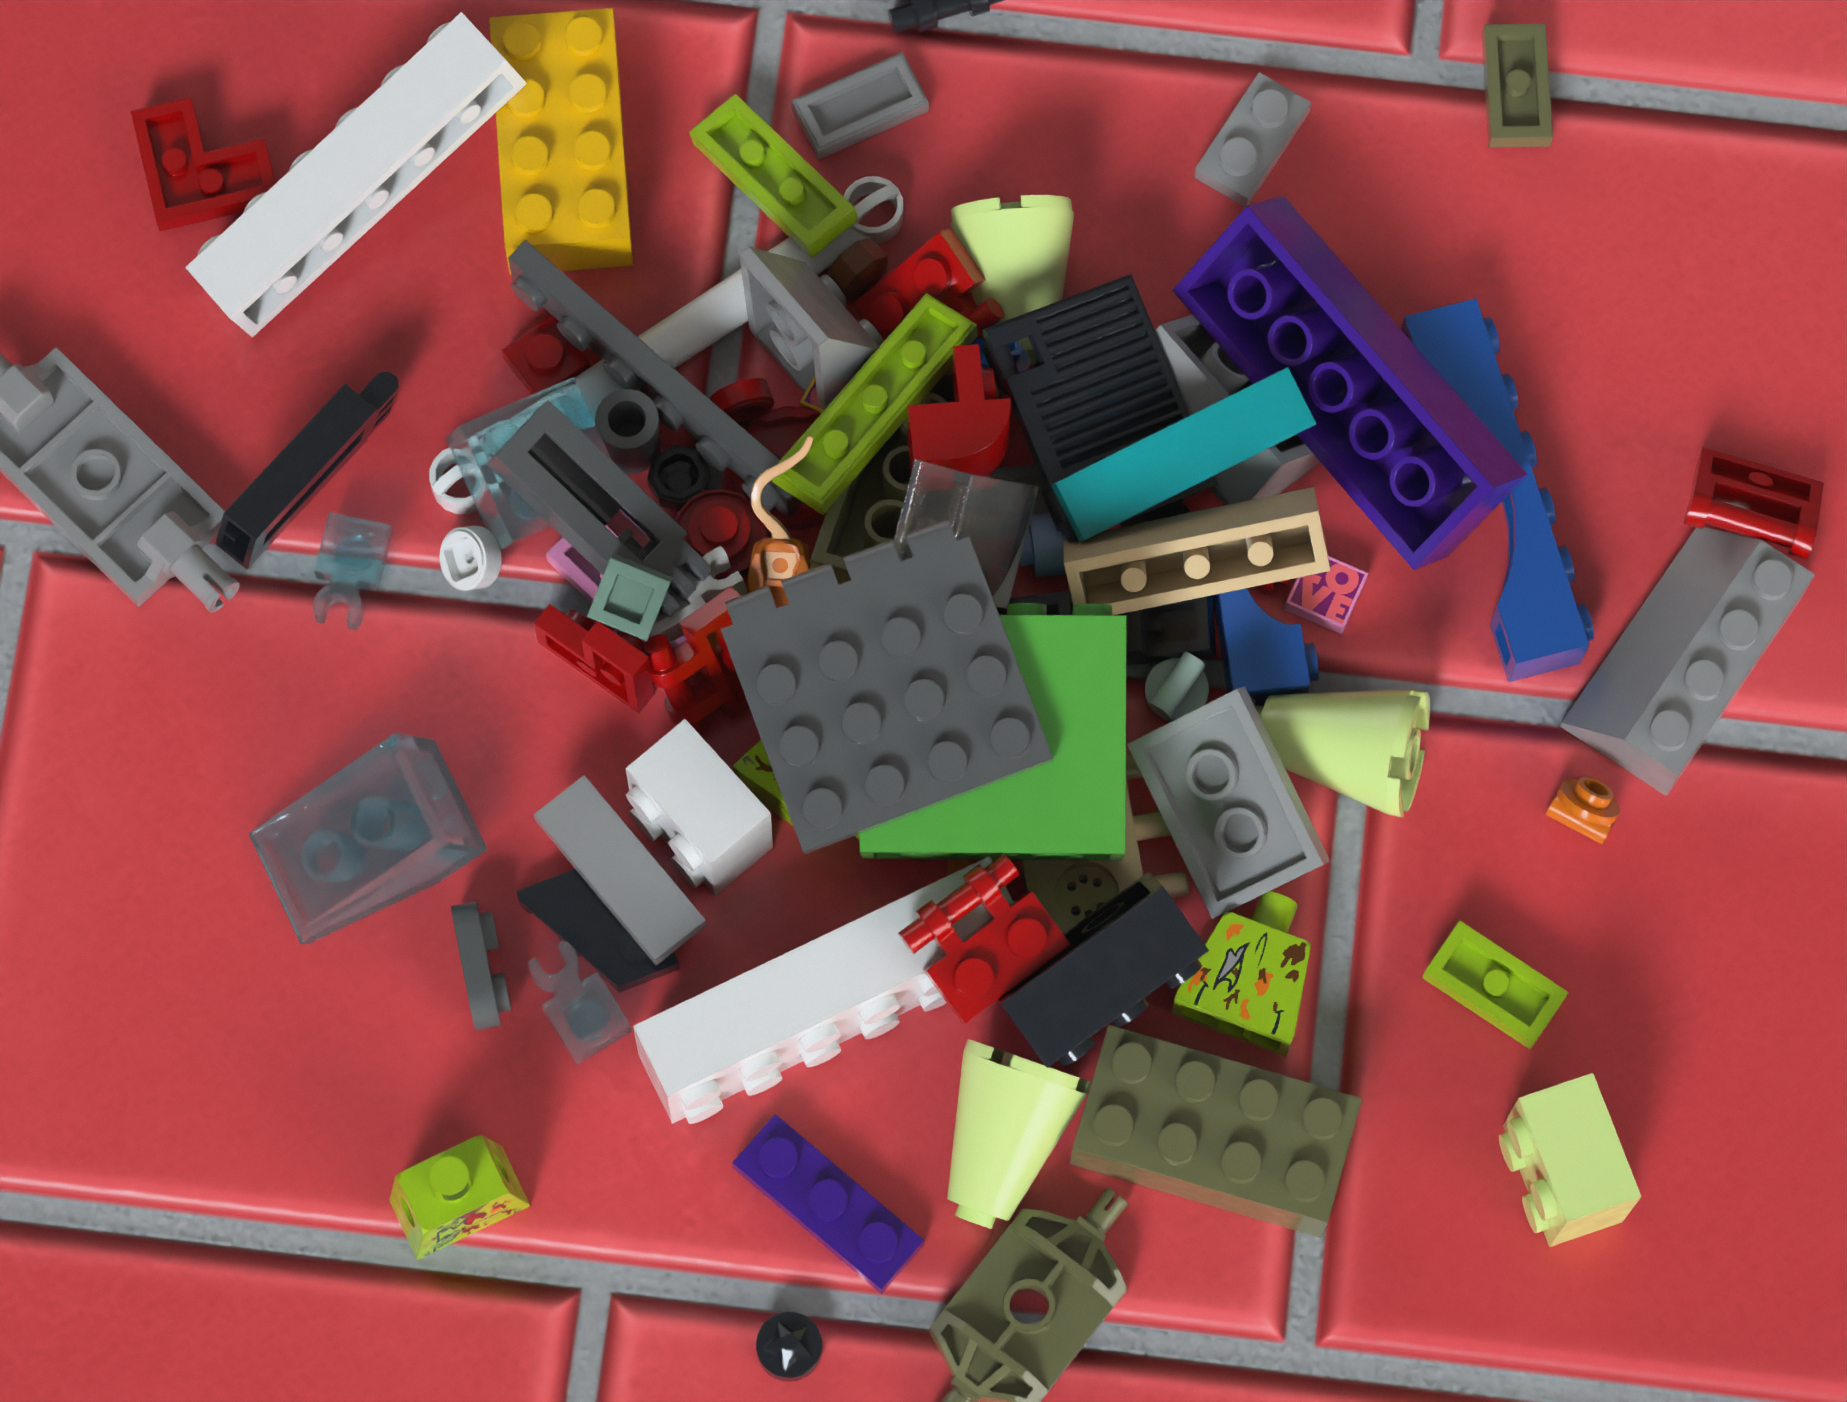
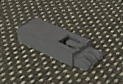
(581, 491)

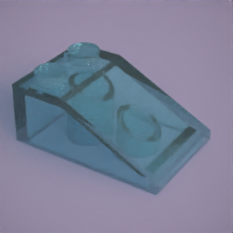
(368, 837)

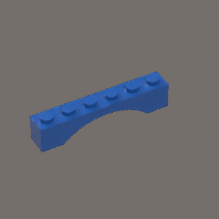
(1537, 615)

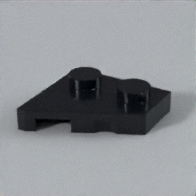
(586, 923)

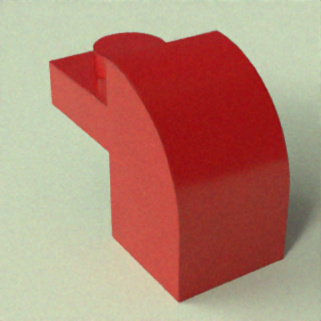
(966, 432)

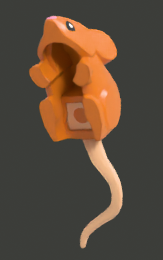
(779, 555)

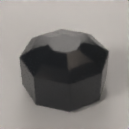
(677, 476)

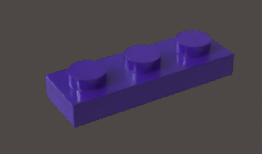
(828, 1204)

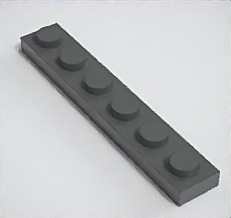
(635, 364)

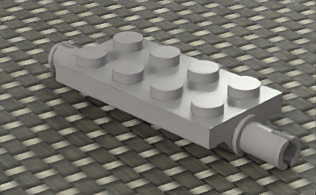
(106, 483)

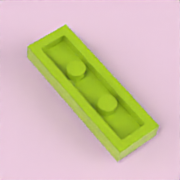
(773, 176)

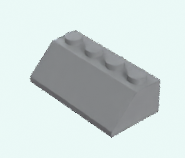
(1687, 654)

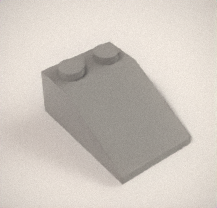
(804, 322)

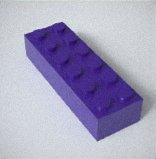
(1379, 406)

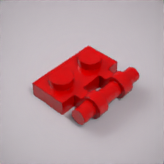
(938, 269)
(702, 650)
(997, 953)

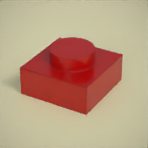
(544, 357)

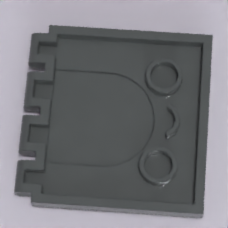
(883, 686)

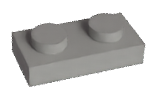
(1252, 140)

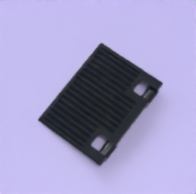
(1095, 385)

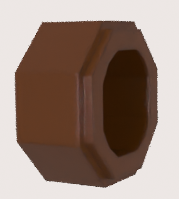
(859, 268)

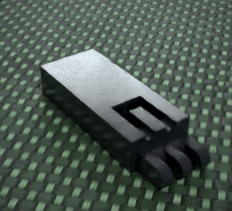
(304, 468)

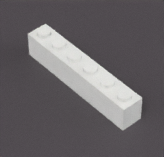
(355, 174)

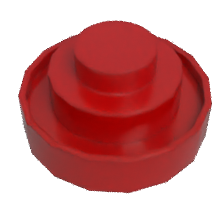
(722, 520)

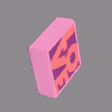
(1328, 596)

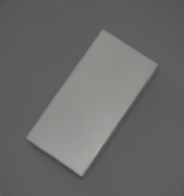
(860, 106)

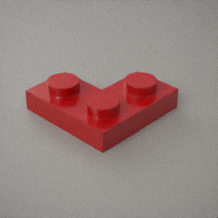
(185, 179)
(604, 656)

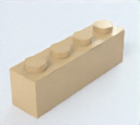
(1199, 553)

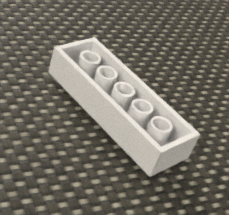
(795, 1007)

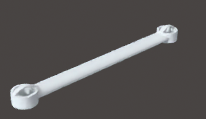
(703, 319)

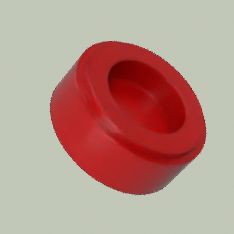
(744, 399)

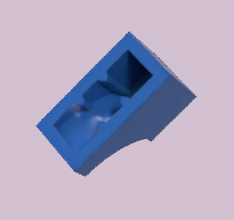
(1261, 650)

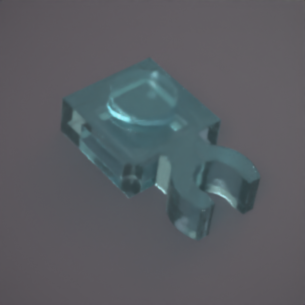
(351, 559)
(583, 1010)

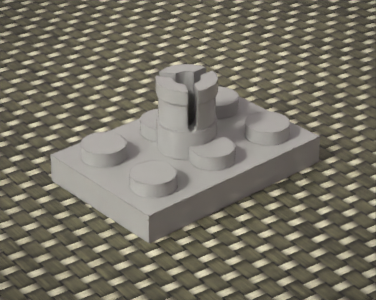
(1228, 802)

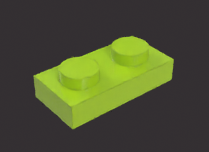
(1495, 985)

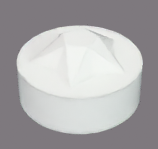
(470, 558)

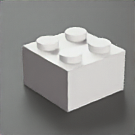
(698, 809)

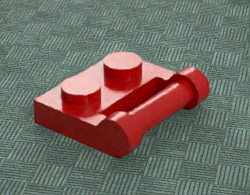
(1755, 501)

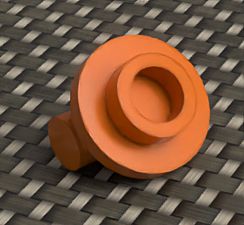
(1585, 807)

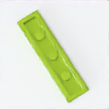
(876, 402)

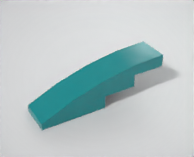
(1183, 454)

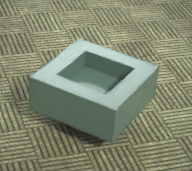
(629, 597)

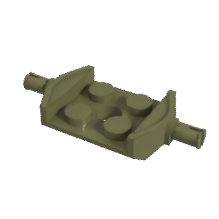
(1040, 1251)

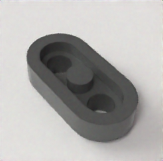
(485, 991)

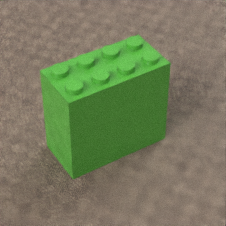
(1060, 808)

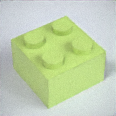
(1568, 1161)

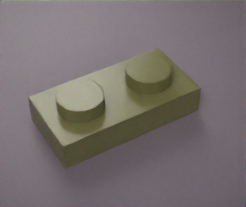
(1517, 85)

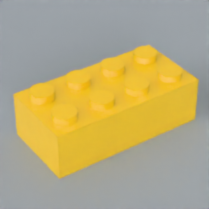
(564, 140)

